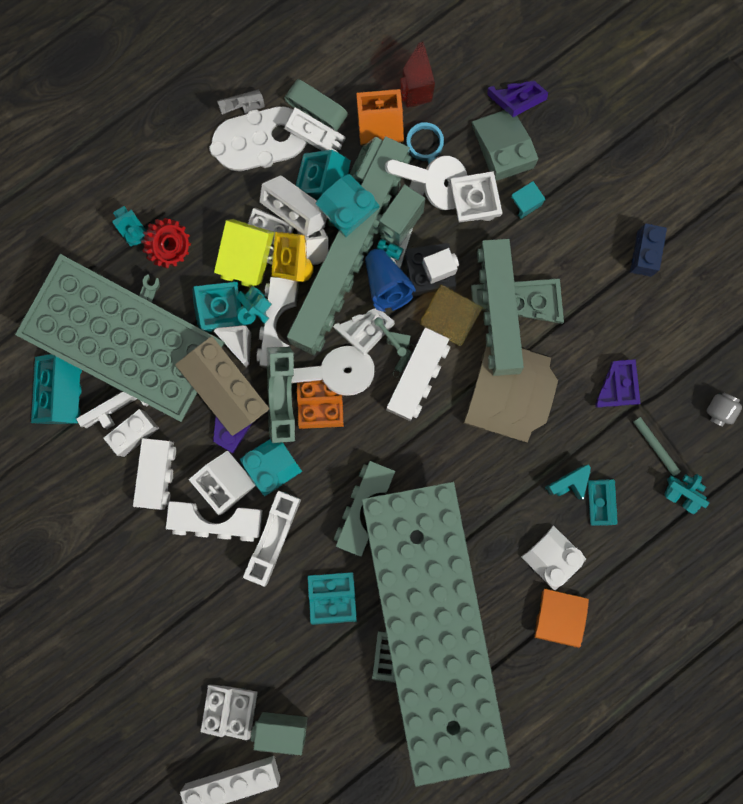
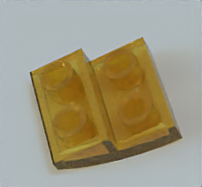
(451, 315)

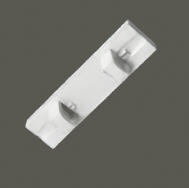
(103, 411)

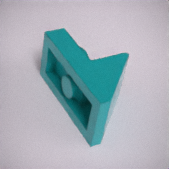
(576, 480)

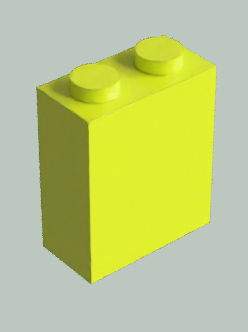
(243, 252)

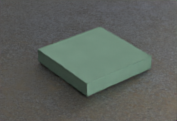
(365, 159)

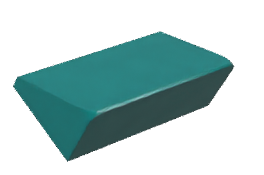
(602, 502)

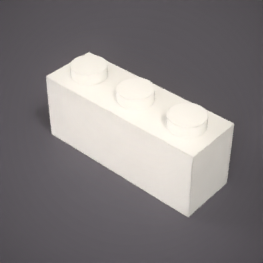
(292, 205)
(154, 474)

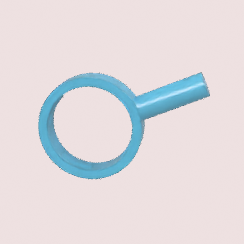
(432, 127)

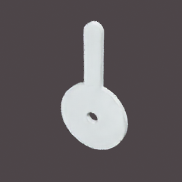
(432, 178)
(333, 371)

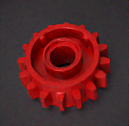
(155, 239)

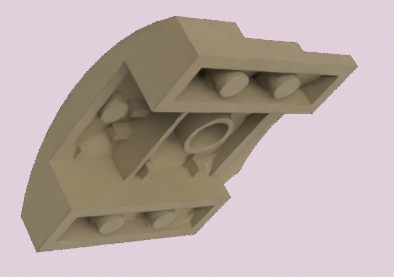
(514, 402)

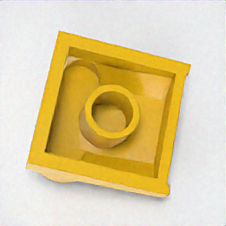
(290, 257)

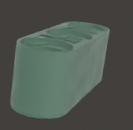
(316, 104)

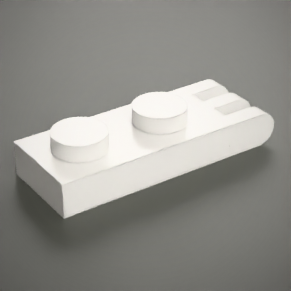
(313, 131)

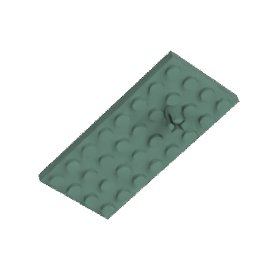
(114, 336)

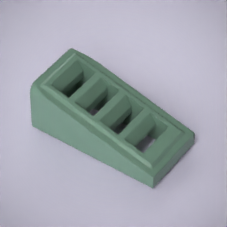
(382, 676)

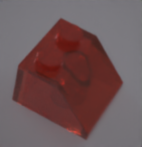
(417, 79)

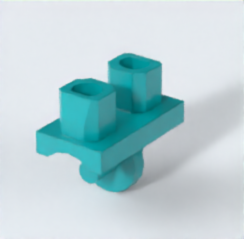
(129, 226)
(253, 304)
(695, 498)

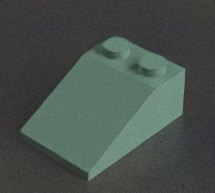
(505, 144)

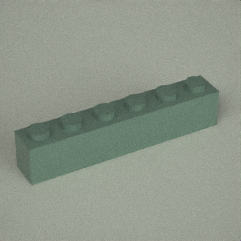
(501, 307)

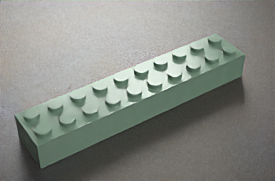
(346, 255)

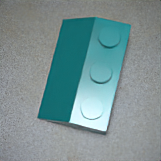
(55, 391)

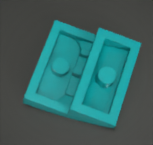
(332, 598)

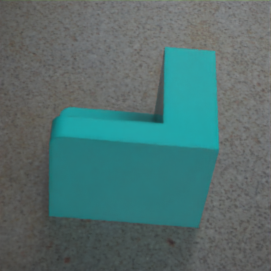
(528, 199)

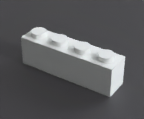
(417, 375)
(233, 783)

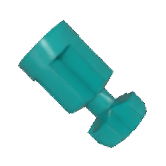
(392, 250)

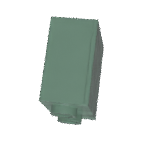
(401, 216)
(279, 733)

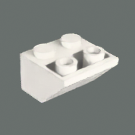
(222, 482)

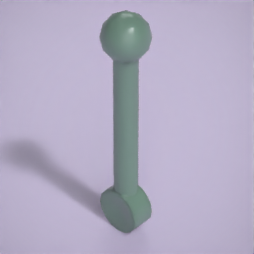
(401, 350)

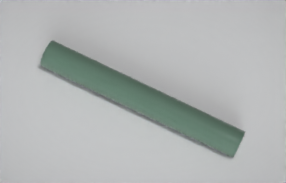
(657, 447)

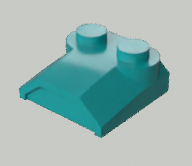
(347, 204)
(216, 306)
(270, 466)

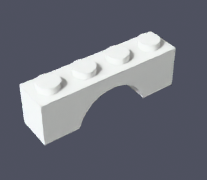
(282, 295)
(186, 517)
(272, 539)

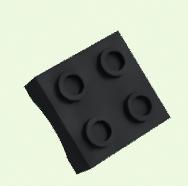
(417, 273)

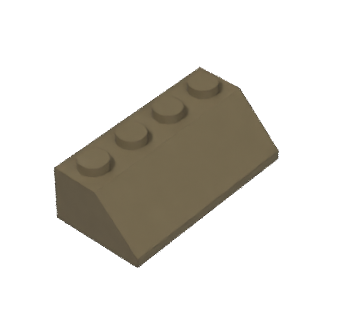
(222, 386)

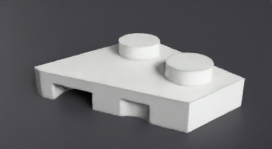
(362, 330)

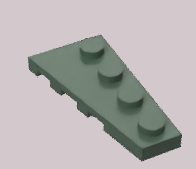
(534, 299)

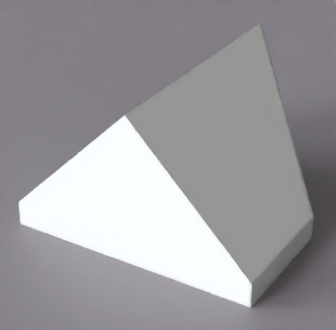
(237, 340)

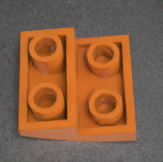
(318, 406)
(561, 618)

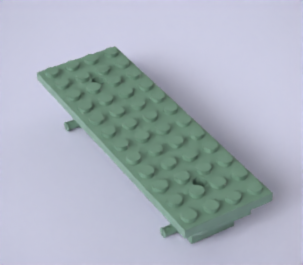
(435, 634)

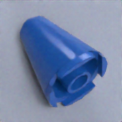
(387, 281)

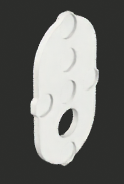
(248, 140)

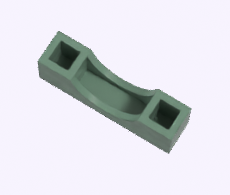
(279, 380)
(353, 535)

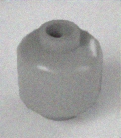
(724, 409)

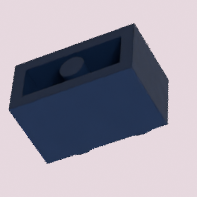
(648, 250)

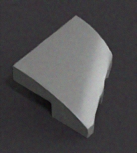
(248, 101)

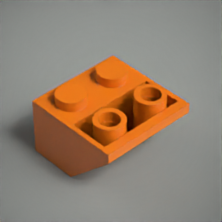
(380, 115)

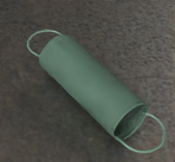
(403, 361)

